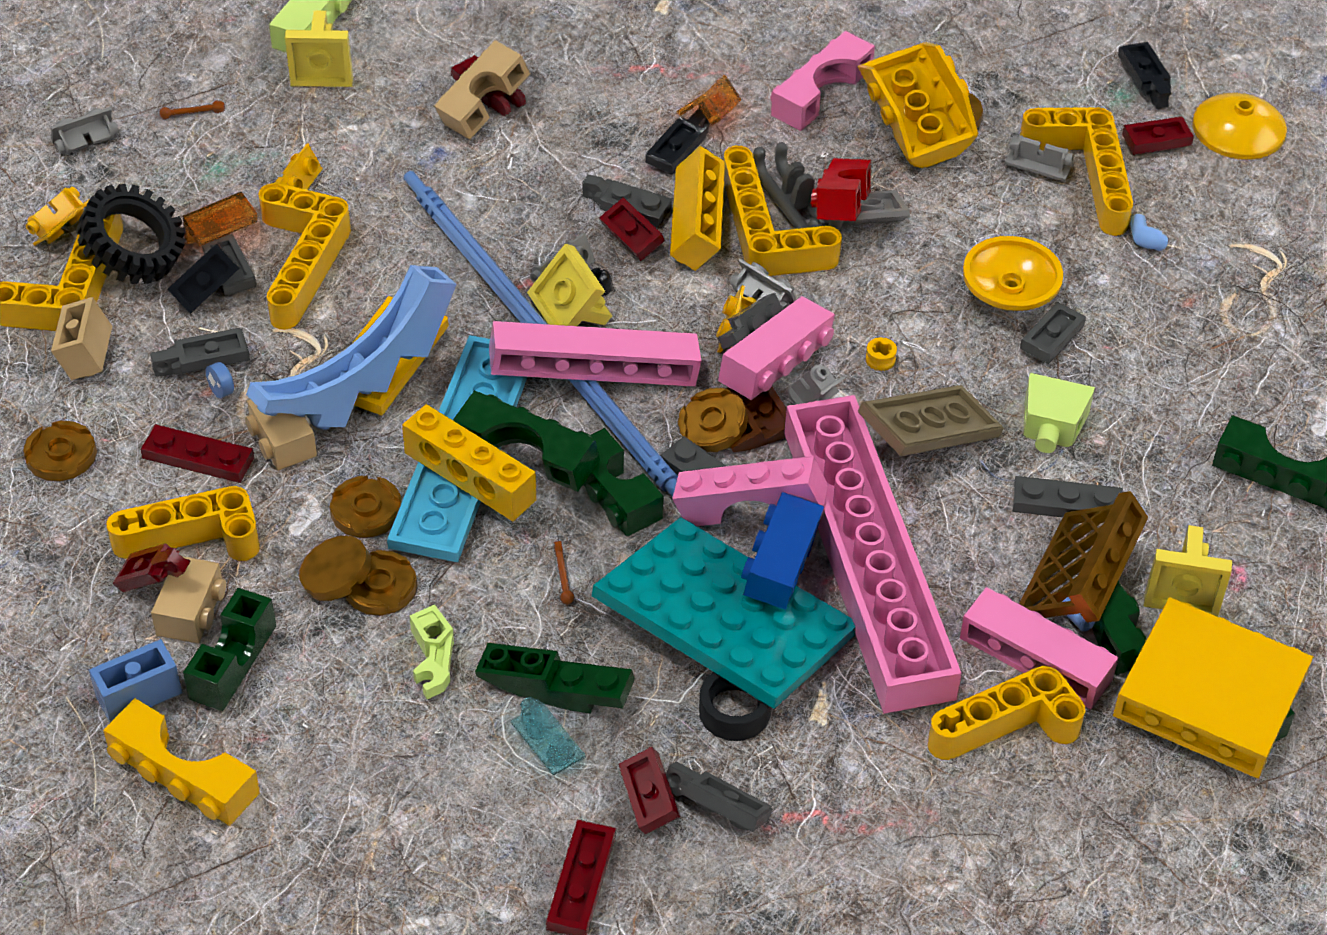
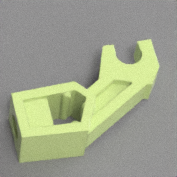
(438, 651)

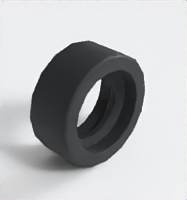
(726, 726)

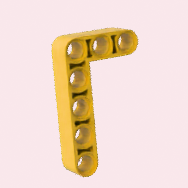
(1096, 134)
(324, 230)
(775, 251)
(39, 304)

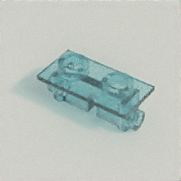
(546, 736)

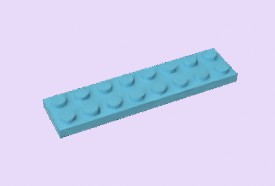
(435, 512)

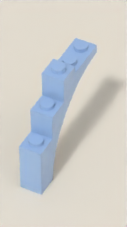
(368, 364)

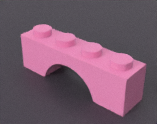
(798, 97)
(706, 493)

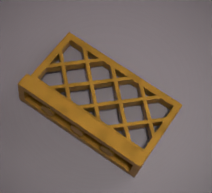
(1098, 567)

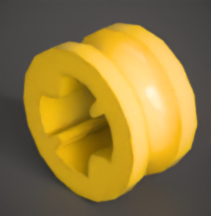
(881, 354)

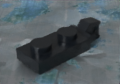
(1147, 72)
(678, 142)

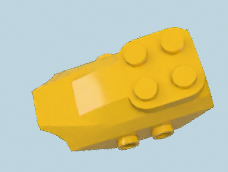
(922, 103)

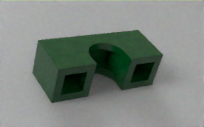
(627, 502)
(218, 671)

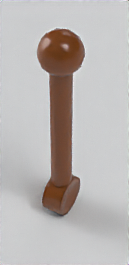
(217, 107)
(566, 596)

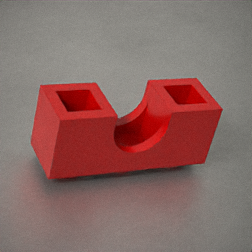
(842, 189)

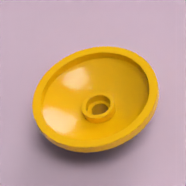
(1239, 126)
(1012, 273)

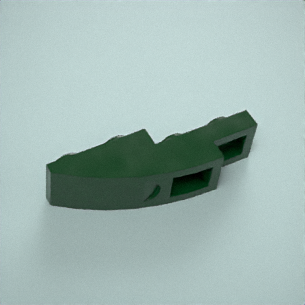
(1118, 629)
(552, 681)

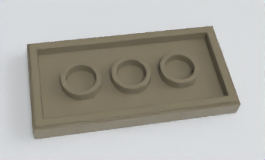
(930, 420)

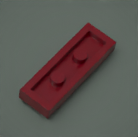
(197, 453)
(581, 878)

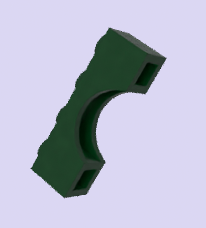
(1249, 454)
(566, 455)

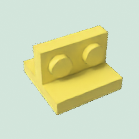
(319, 55)
(569, 291)
(1188, 575)

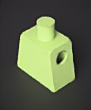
(1055, 411)

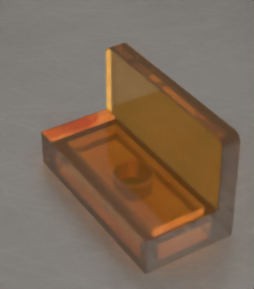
(714, 100)
(218, 219)

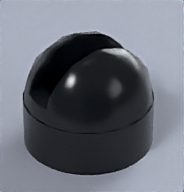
(604, 279)

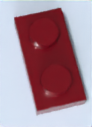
(1157, 135)
(632, 229)
(648, 790)

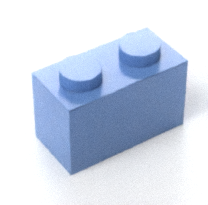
(140, 674)

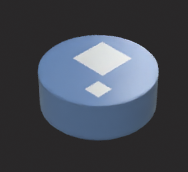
(219, 379)

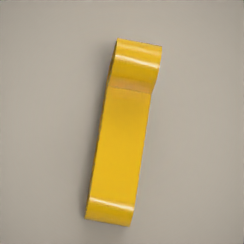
(188, 521)
(1004, 708)

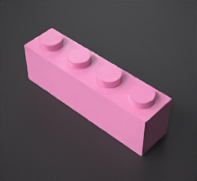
(776, 348)
(1031, 641)

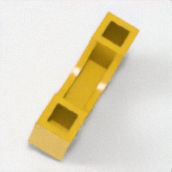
(217, 785)

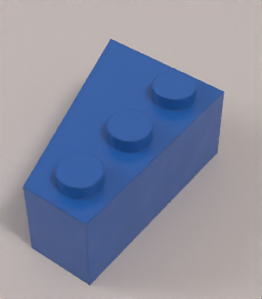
(781, 550)

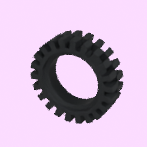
(119, 259)

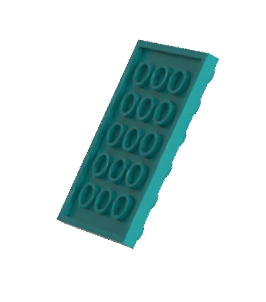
(692, 597)

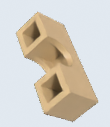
(494, 70)

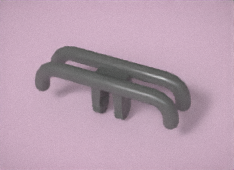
(795, 188)

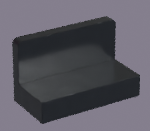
(204, 278)

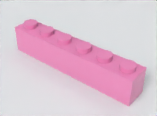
(594, 354)

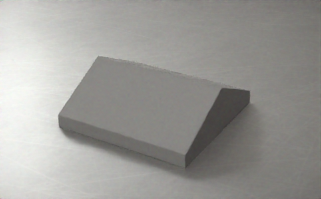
(881, 208)

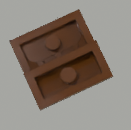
(765, 420)

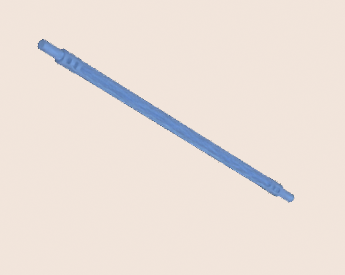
(525, 313)

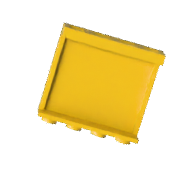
(1212, 686)

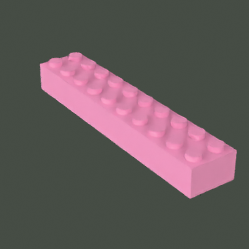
(874, 559)

